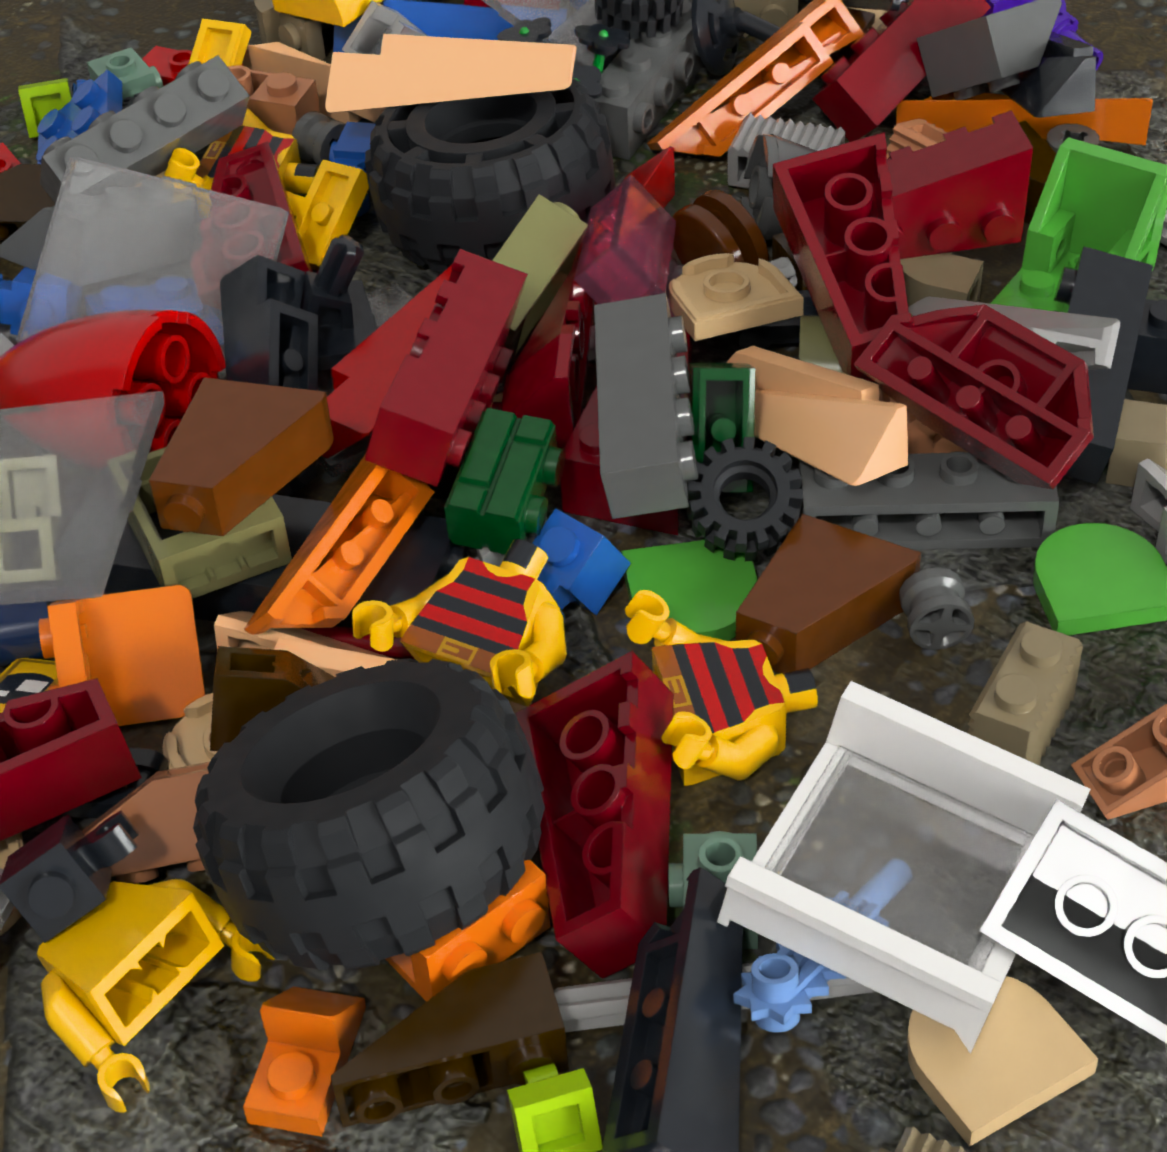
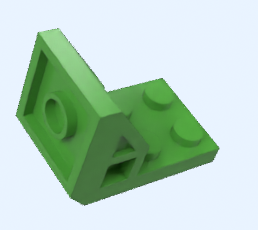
(1090, 201)

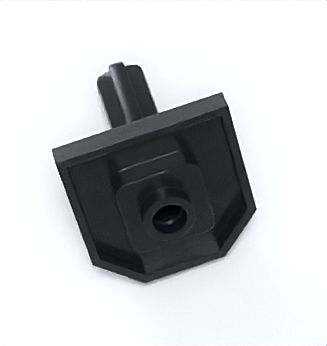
(339, 302)

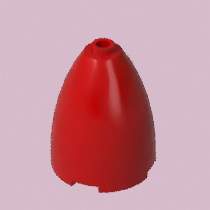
(114, 357)

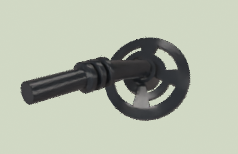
(725, 25)

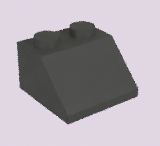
(988, 49)

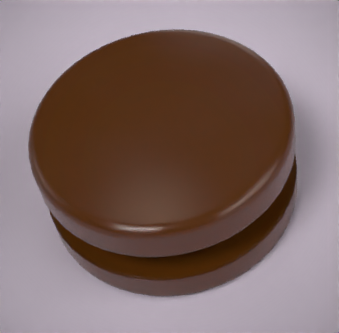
(718, 226)

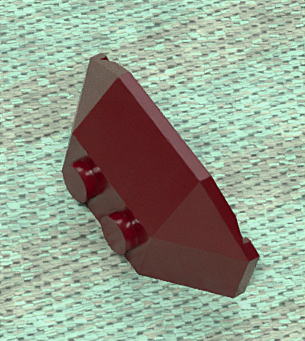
(987, 388)

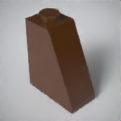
(236, 452)
(823, 593)

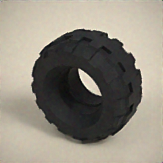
(474, 167)
(370, 814)

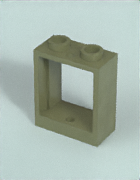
(546, 249)
(206, 560)

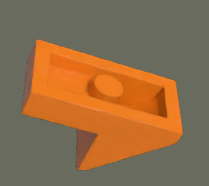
(306, 1043)

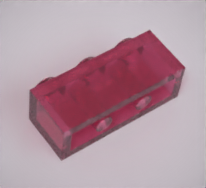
(626, 246)

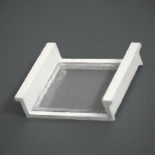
(899, 858)

